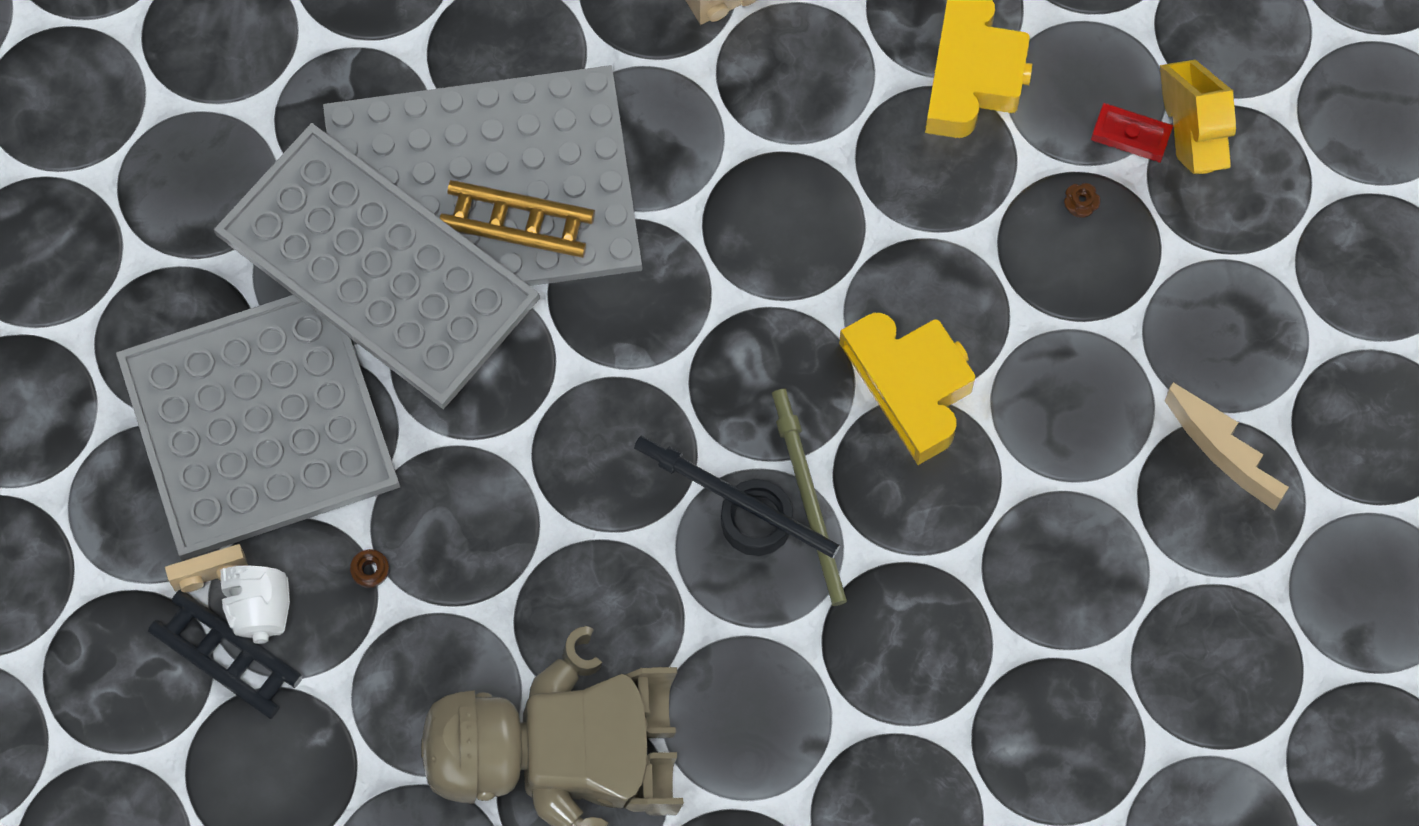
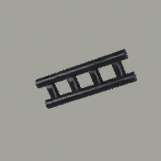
(227, 677)

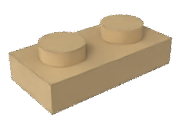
(194, 572)

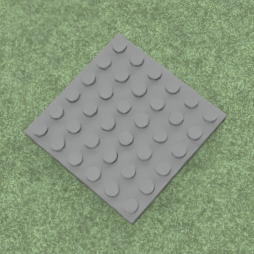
(255, 424)

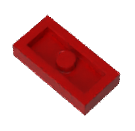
(1131, 132)

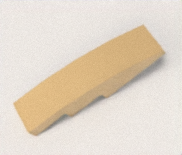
(1214, 435)

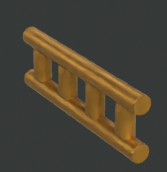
(530, 236)

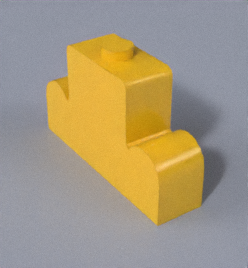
(975, 68)
(1201, 115)
(911, 378)

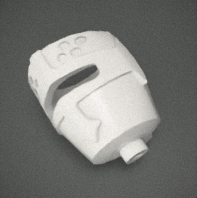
(255, 601)

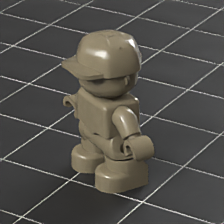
(568, 743)

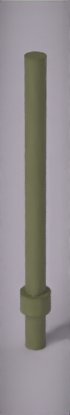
(789, 428)

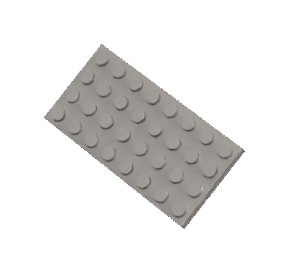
(377, 265)

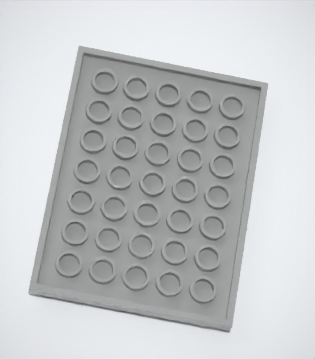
(522, 136)

